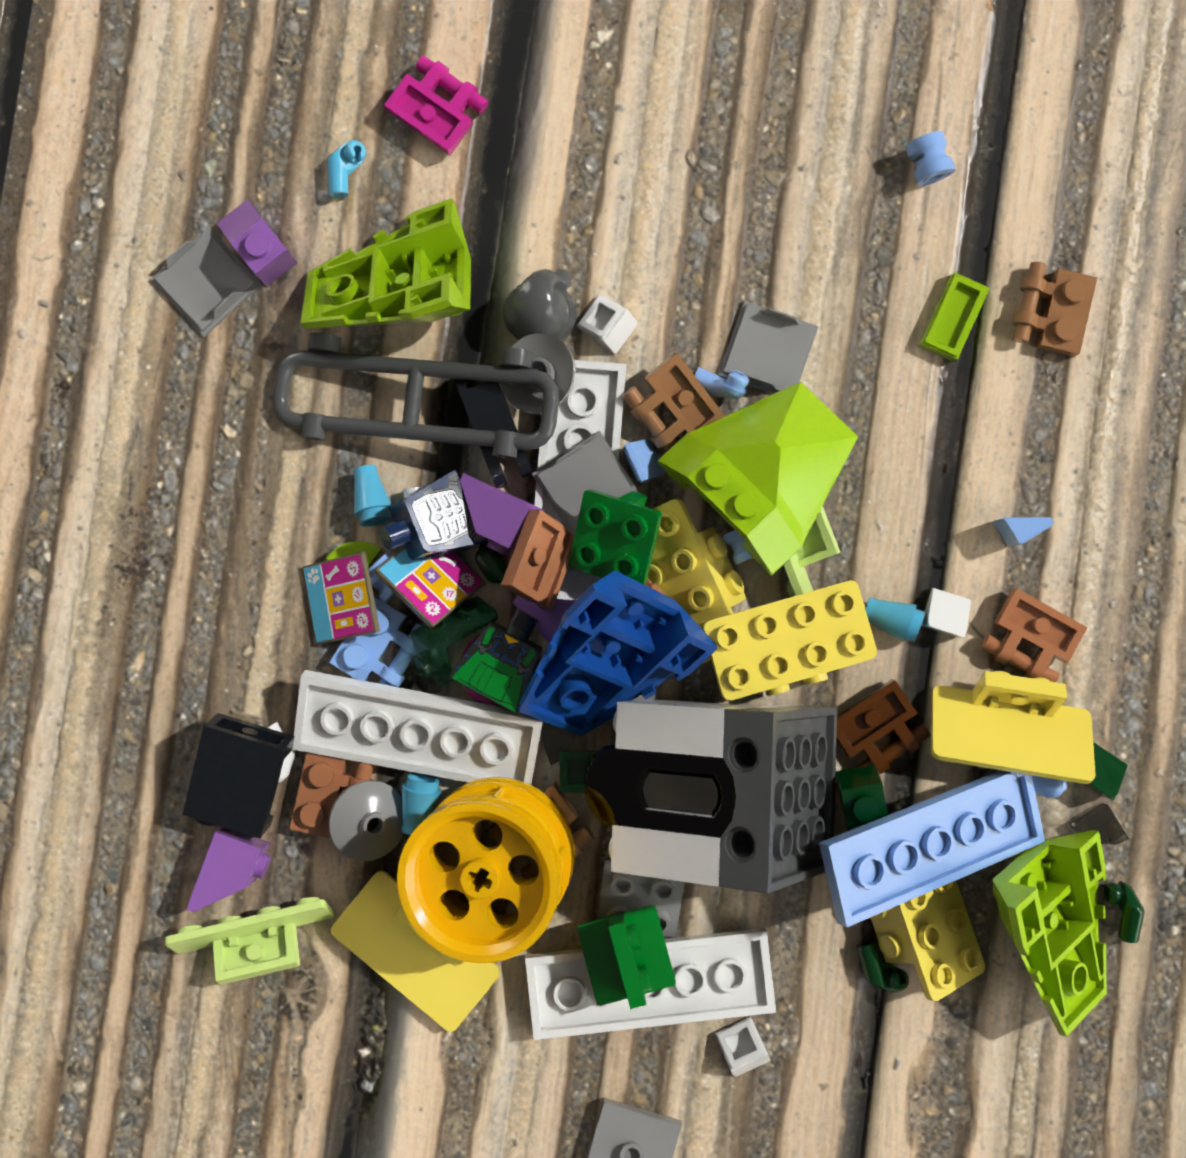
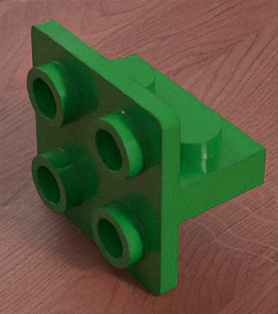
(615, 535)
(626, 956)

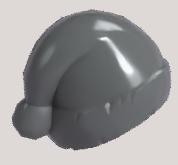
(541, 305)

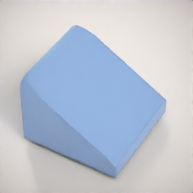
(642, 461)
(1021, 529)

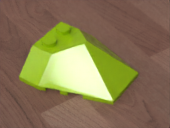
(398, 279)
(766, 469)
(1054, 921)

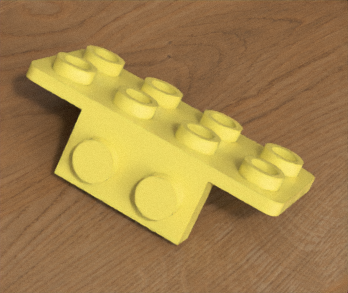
(694, 566)
(790, 641)
(1013, 728)
(934, 937)
(385, 940)

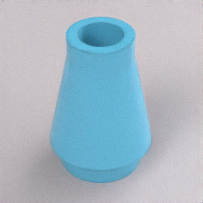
(370, 497)
(895, 618)
(418, 800)

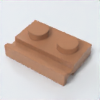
(539, 560)

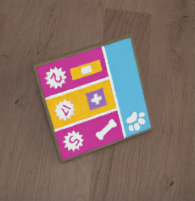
(430, 585)
(341, 598)

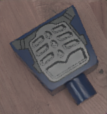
(432, 521)

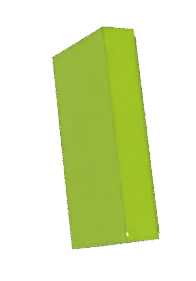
(954, 316)

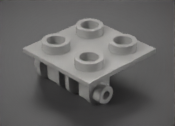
(627, 892)

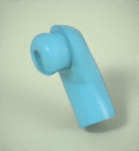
(342, 164)

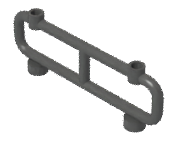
(513, 368)

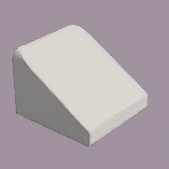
(608, 323)
(947, 613)
(742, 1047)

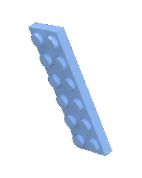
(930, 844)

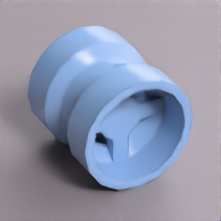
(930, 158)

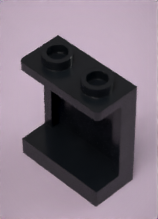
(236, 775)

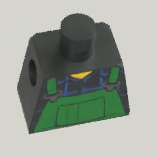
(501, 661)

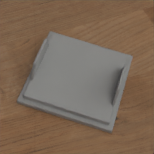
(205, 281)
(768, 348)
(582, 468)

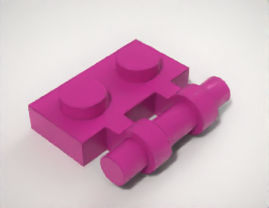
(428, 113)

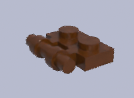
(875, 717)

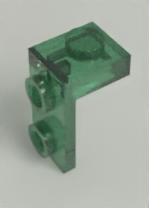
(432, 643)

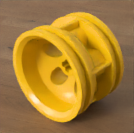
(529, 827)

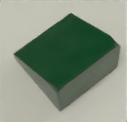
(1108, 772)

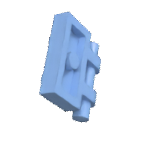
(362, 654)

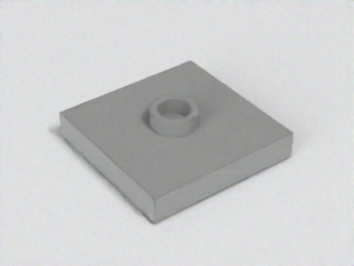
(633, 1133)

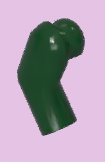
(490, 563)
(1130, 907)
(879, 972)

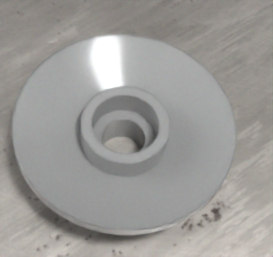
(548, 355)
(352, 813)

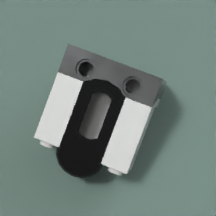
(717, 792)

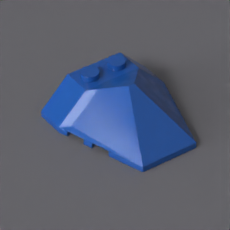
(610, 650)

